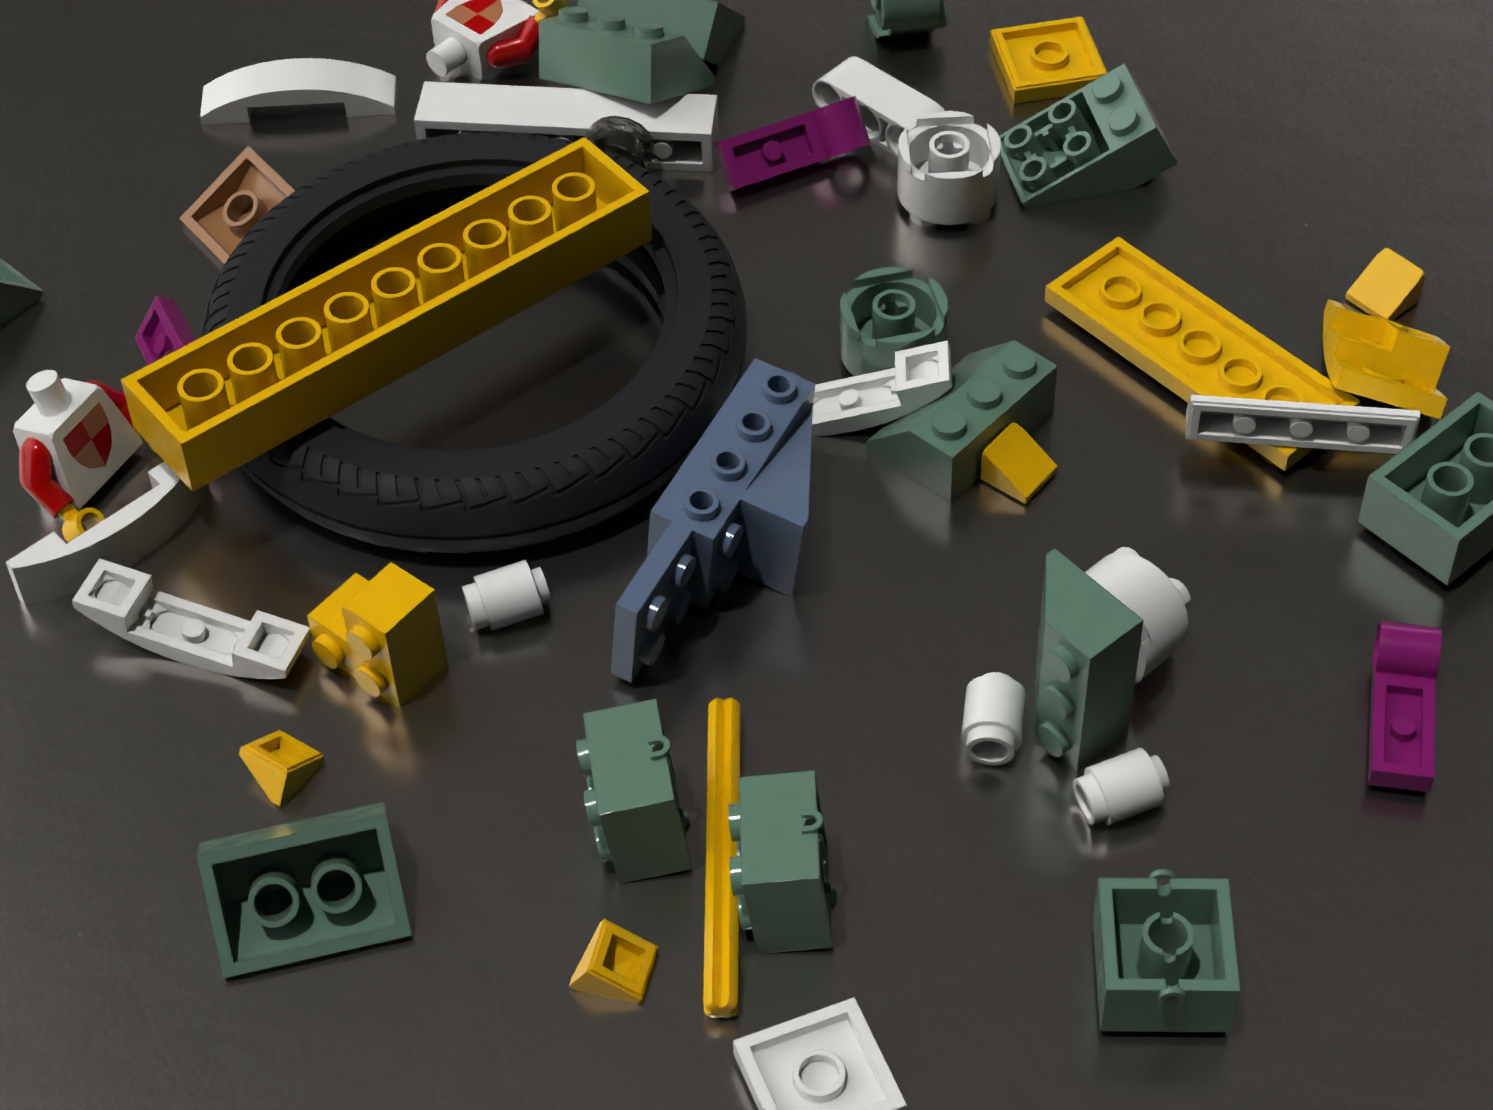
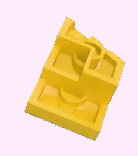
(1383, 360)

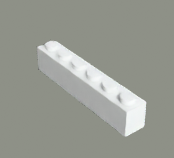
(680, 126)

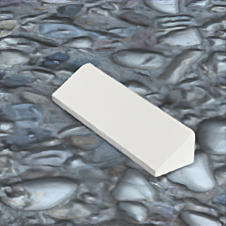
(1300, 424)

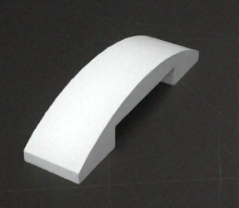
(298, 82)
(883, 395)
(58, 569)
(187, 631)

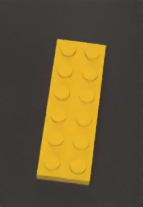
(1184, 336)

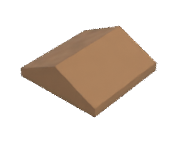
(235, 203)

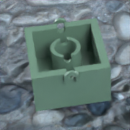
(633, 792)
(782, 862)
(1165, 954)

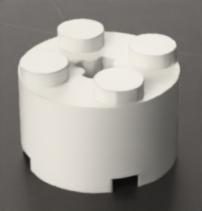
(948, 169)
(1152, 597)

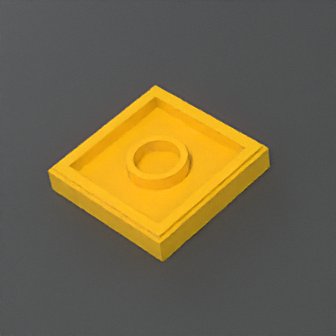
(1046, 58)

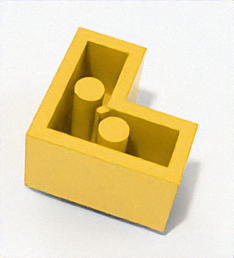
(381, 633)

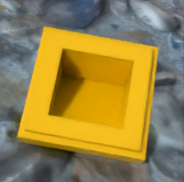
(1387, 286)
(1016, 464)

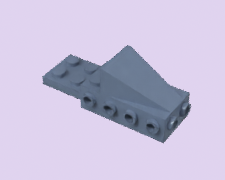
(724, 513)

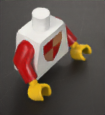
(486, 35)
(72, 445)

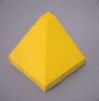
(280, 764)
(615, 964)

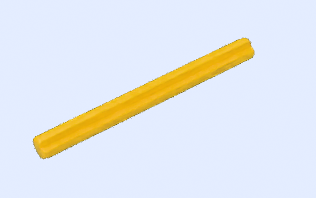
(721, 906)

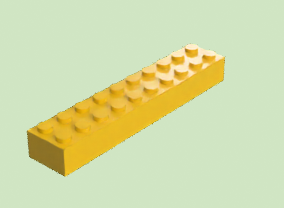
(386, 312)

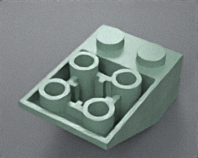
(1087, 144)

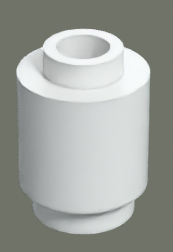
(506, 596)
(993, 718)
(1121, 787)

